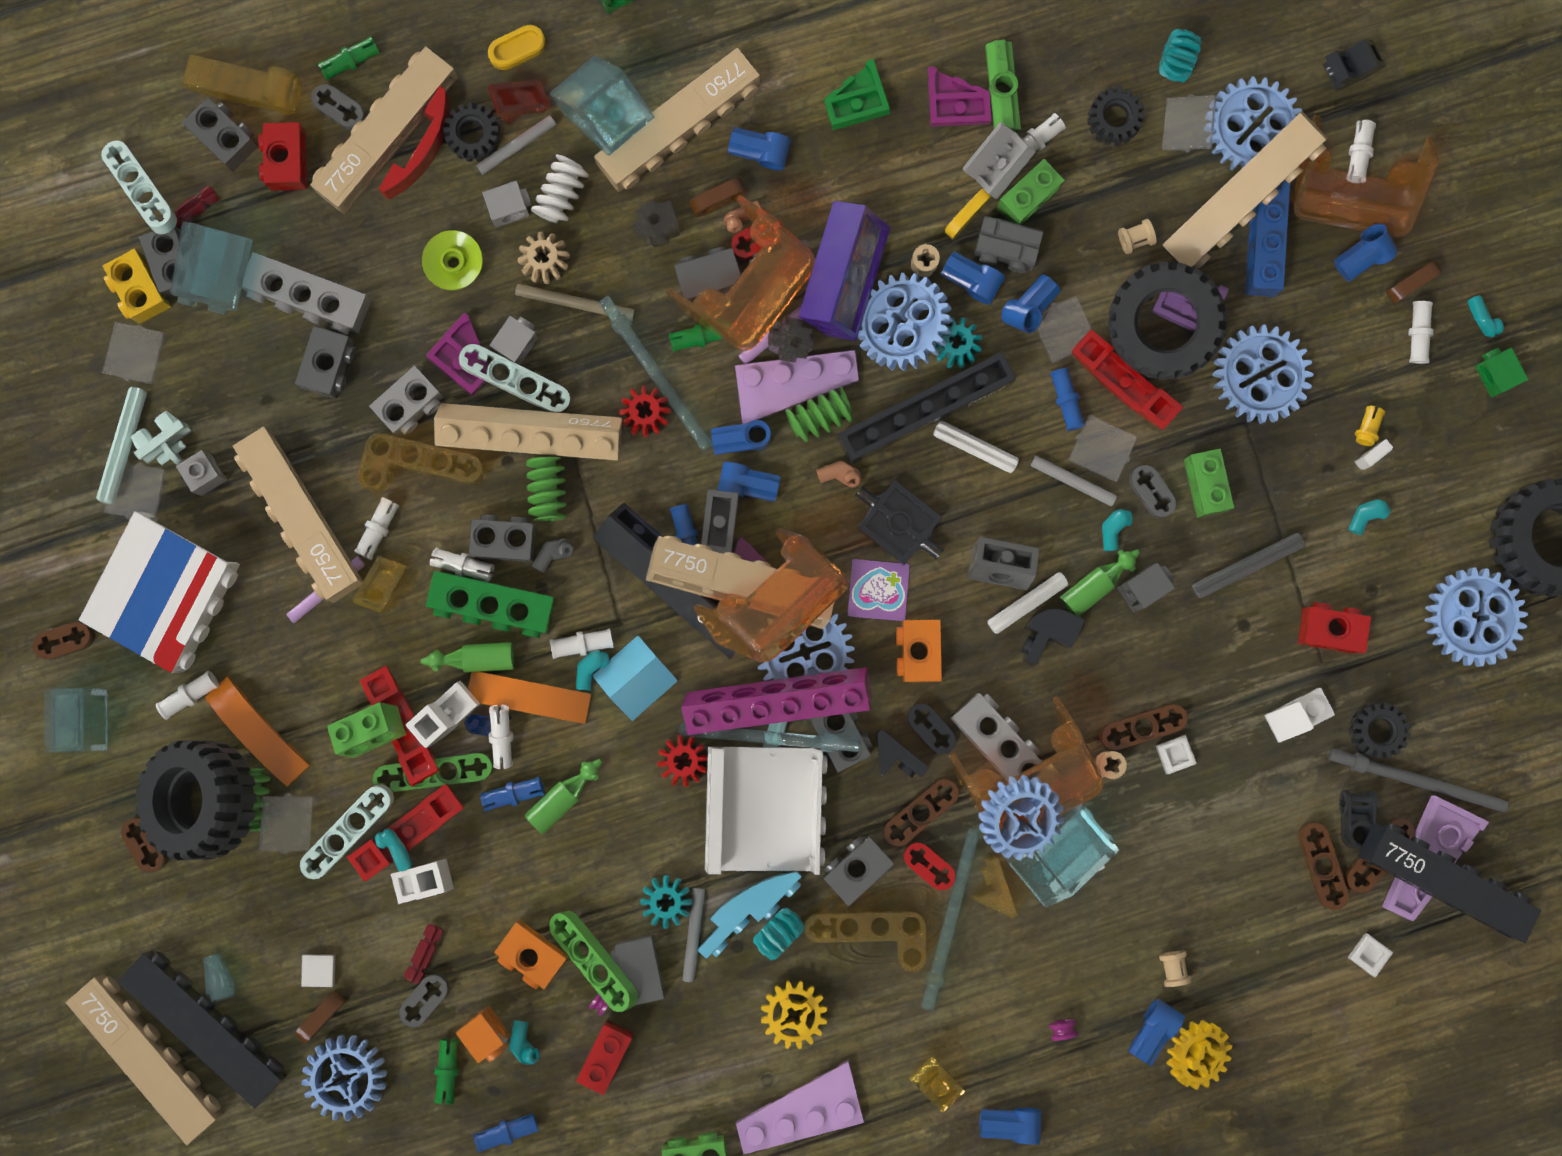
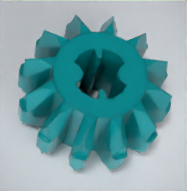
(1180, 55)
(964, 351)
(673, 908)
(778, 933)

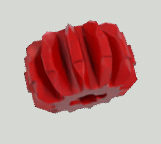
(634, 415)
(679, 751)

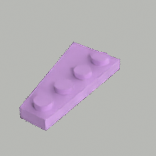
(779, 384)
(1445, 829)
(811, 1110)

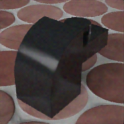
(1353, 64)
(1050, 625)

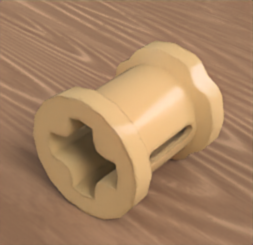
(1137, 236)
(932, 255)
(1119, 767)
(1175, 968)

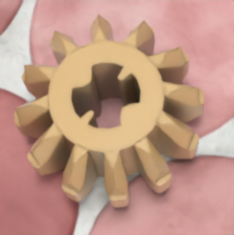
(531, 259)

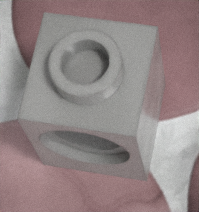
(507, 203)
(514, 340)
(201, 473)

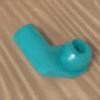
(1483, 319)
(1366, 512)
(1112, 526)
(589, 664)
(396, 847)
(520, 1045)

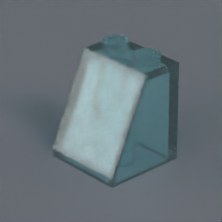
(602, 104)
(210, 267)
(75, 720)
(1069, 862)

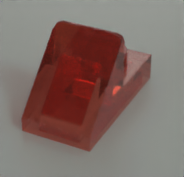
(518, 99)

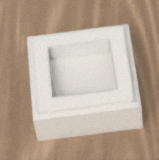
(1374, 454)
(1175, 754)
(1370, 955)
(318, 970)

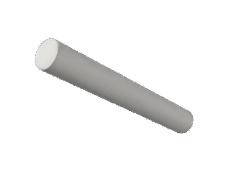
(516, 145)
(1073, 480)
(693, 935)

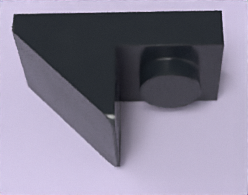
(891, 750)

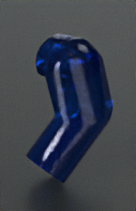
(479, 724)

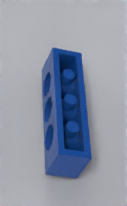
(1268, 246)

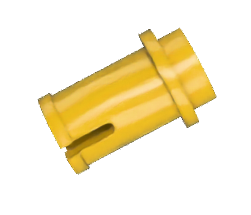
(1369, 427)

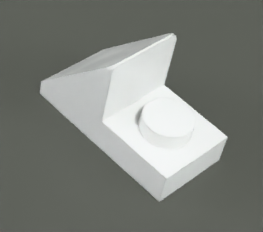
(1299, 715)

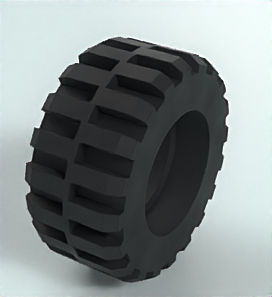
(1167, 278)
(1514, 538)
(166, 796)

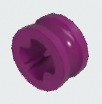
(599, 1004)
(1063, 1029)

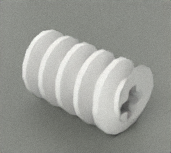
(559, 189)

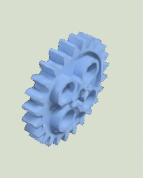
(1234, 108)
(926, 332)
(1249, 351)
(1503, 623)
(837, 651)

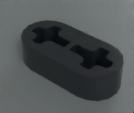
(925, 733)

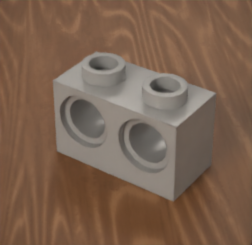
(401, 395)

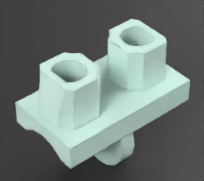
(165, 444)

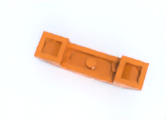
(530, 697)
(255, 732)

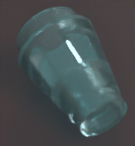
(218, 979)

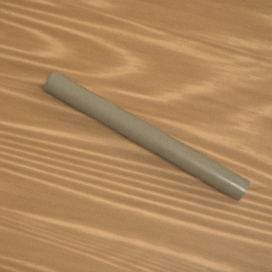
(568, 300)

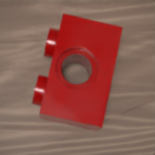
(292, 172)
(1353, 629)
(605, 1057)

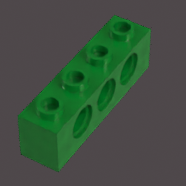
(446, 586)

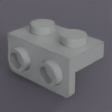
(999, 160)

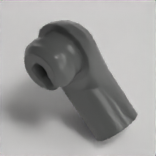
(552, 550)

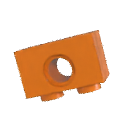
(929, 634)
(549, 956)
(484, 1035)

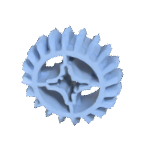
(1008, 839)
(341, 1066)

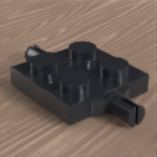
(899, 522)

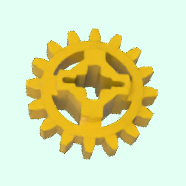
(801, 1025)
(1199, 1054)

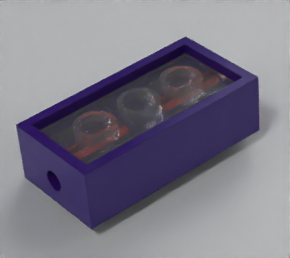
(844, 270)

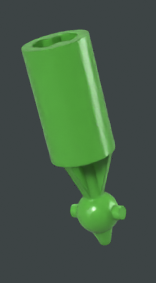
(1097, 584)
(475, 658)
(561, 798)

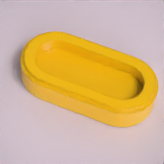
(516, 47)
(968, 213)

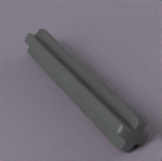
(1248, 565)

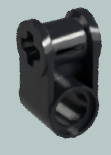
(1356, 815)

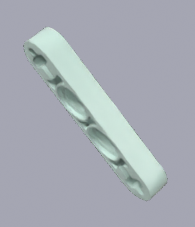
(138, 187)
(516, 374)
(346, 831)

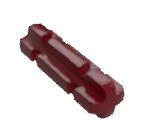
(195, 205)
(423, 953)

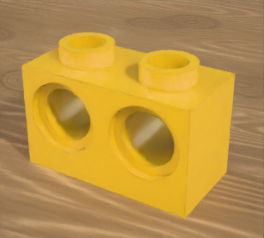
(139, 284)

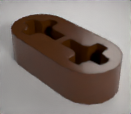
(717, 197)
(1413, 282)
(66, 647)
(138, 848)
(320, 1017)

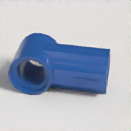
(767, 149)
(1374, 248)
(979, 281)
(1027, 311)
(737, 438)
(747, 482)
(1159, 1025)
(1021, 1125)

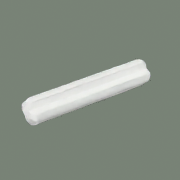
(976, 446)
(1027, 602)

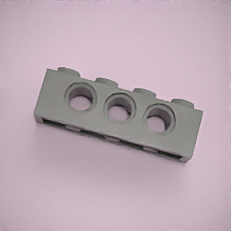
(264, 271)
(968, 721)

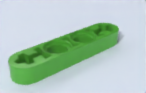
(437, 779)
(596, 956)

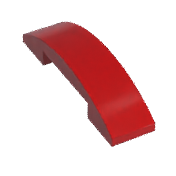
(400, 179)
(1124, 382)
(414, 758)
(411, 830)

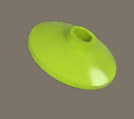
(446, 247)

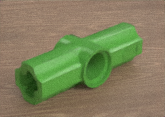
(1001, 70)

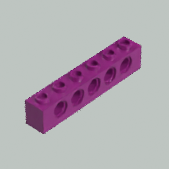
(777, 701)

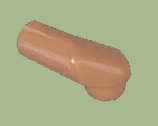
(734, 218)
(841, 471)

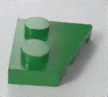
(857, 99)

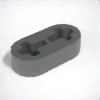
(342, 102)
(1147, 497)
(419, 995)

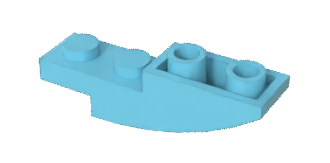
(756, 900)

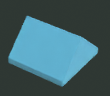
(634, 678)

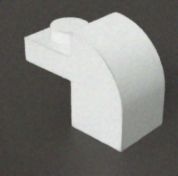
(443, 715)
(422, 881)

